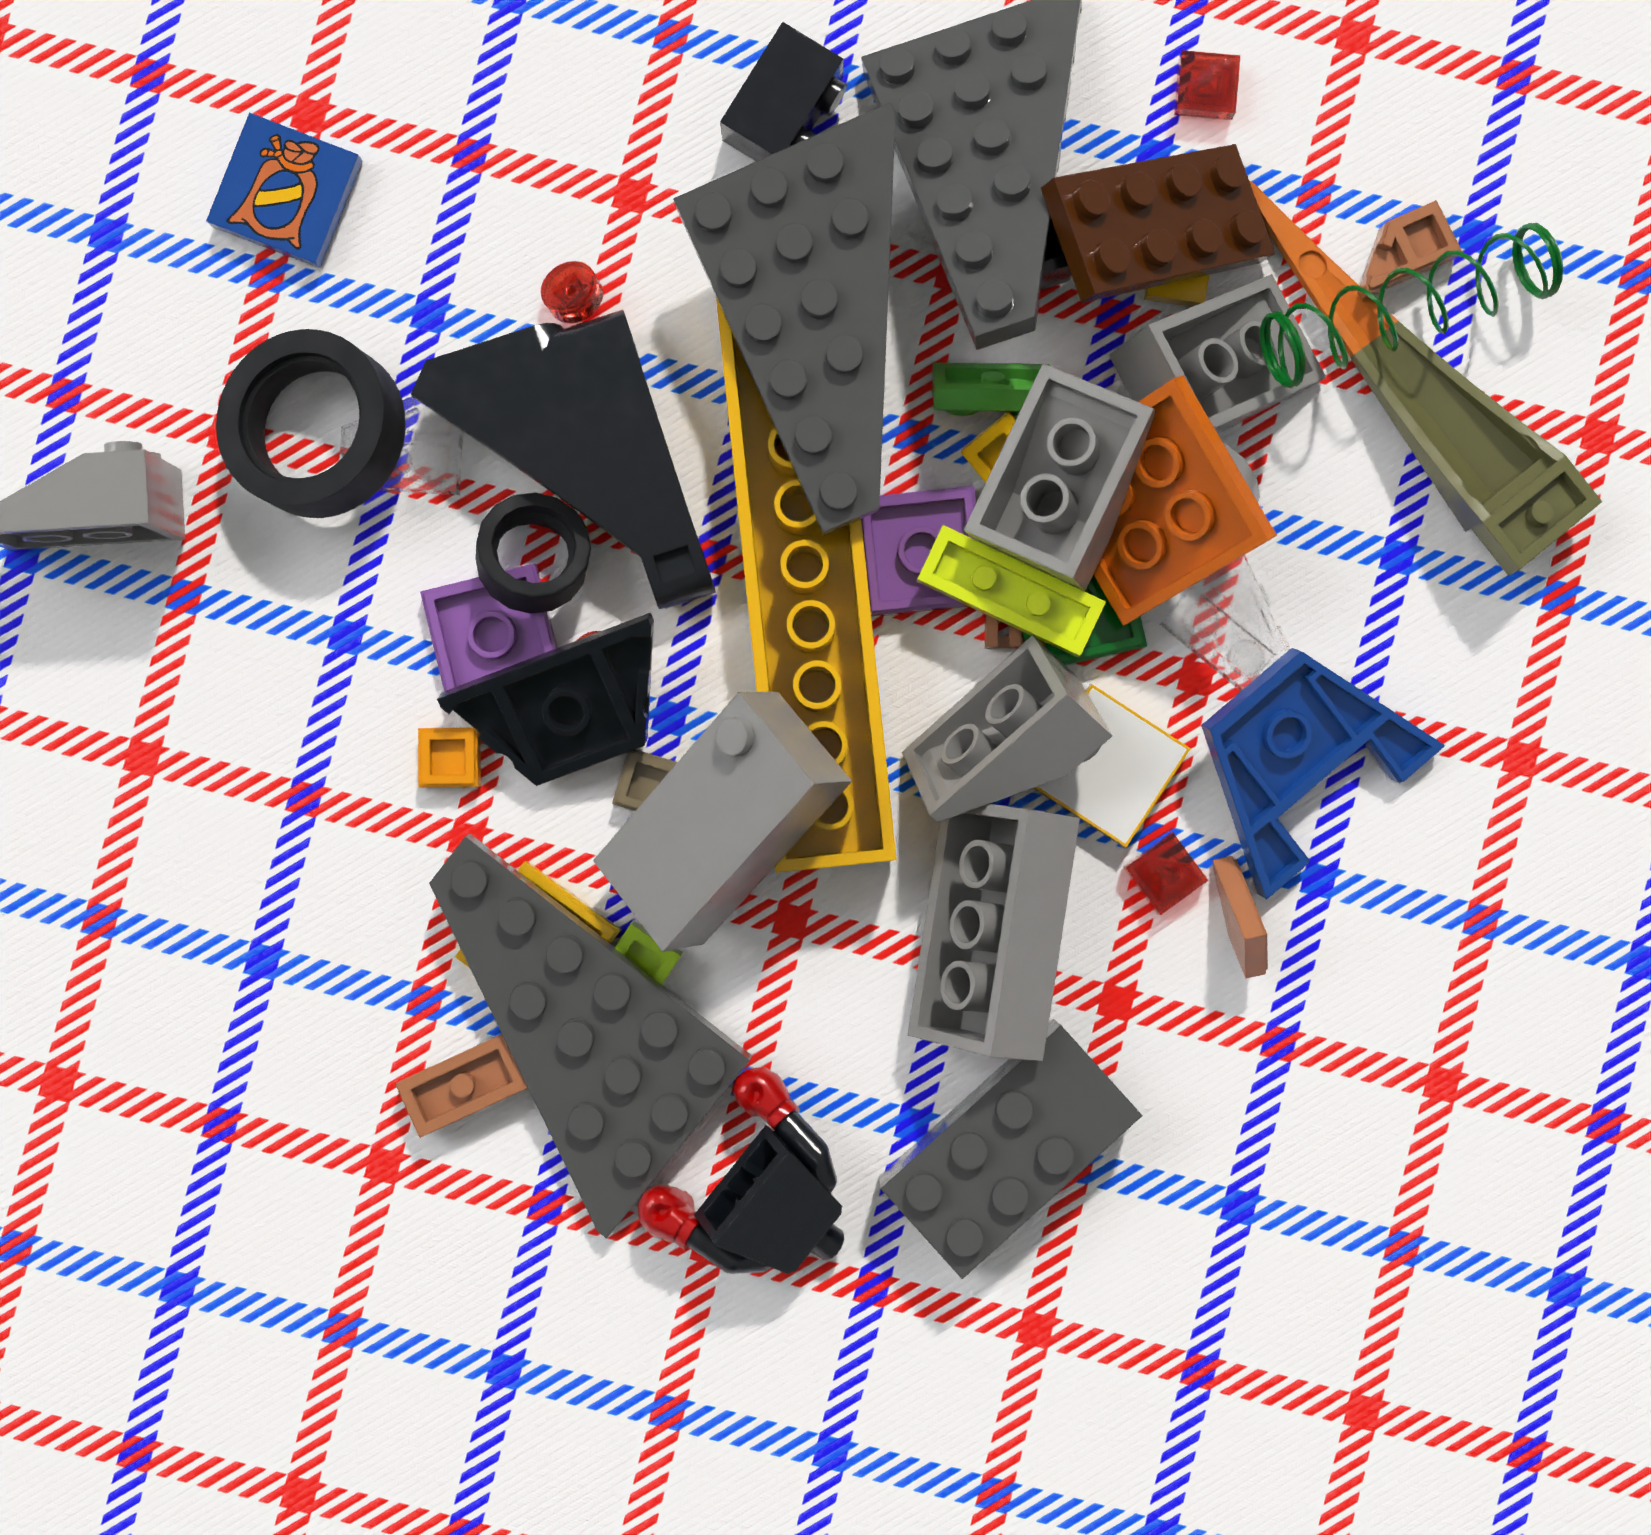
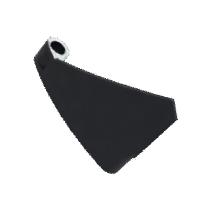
(585, 427)

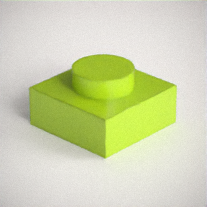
(645, 953)

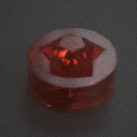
(572, 292)

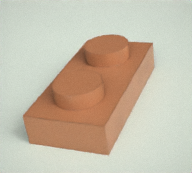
(460, 1085)

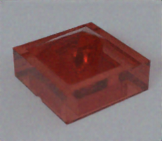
(1207, 85)
(1165, 873)

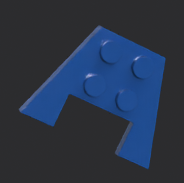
(1285, 739)

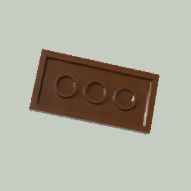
(1157, 221)

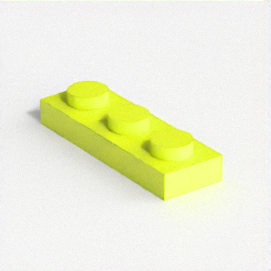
(1011, 591)

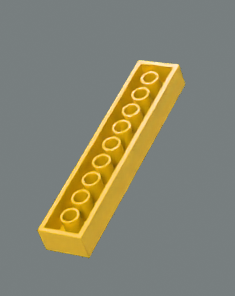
(809, 628)

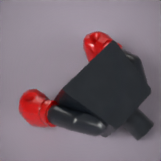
(770, 1203)

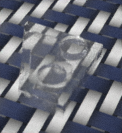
(429, 455)
(1229, 624)

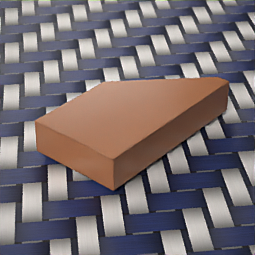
(1411, 243)
(1241, 918)

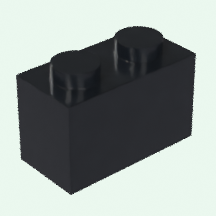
(783, 95)

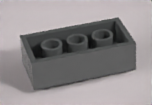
(1007, 1150)

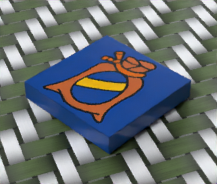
(284, 190)

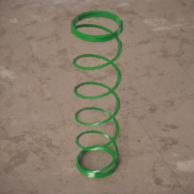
(1281, 373)

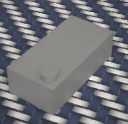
(721, 819)
(994, 931)

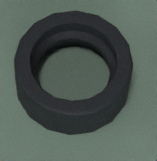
(544, 512)

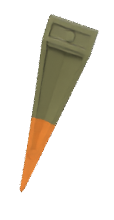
(1479, 456)

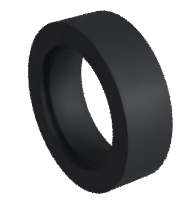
(258, 383)

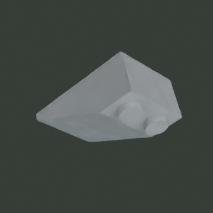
(1218, 354)
(1062, 476)
(97, 501)
(1007, 735)

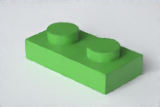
(976, 387)

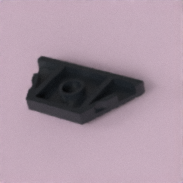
(566, 703)

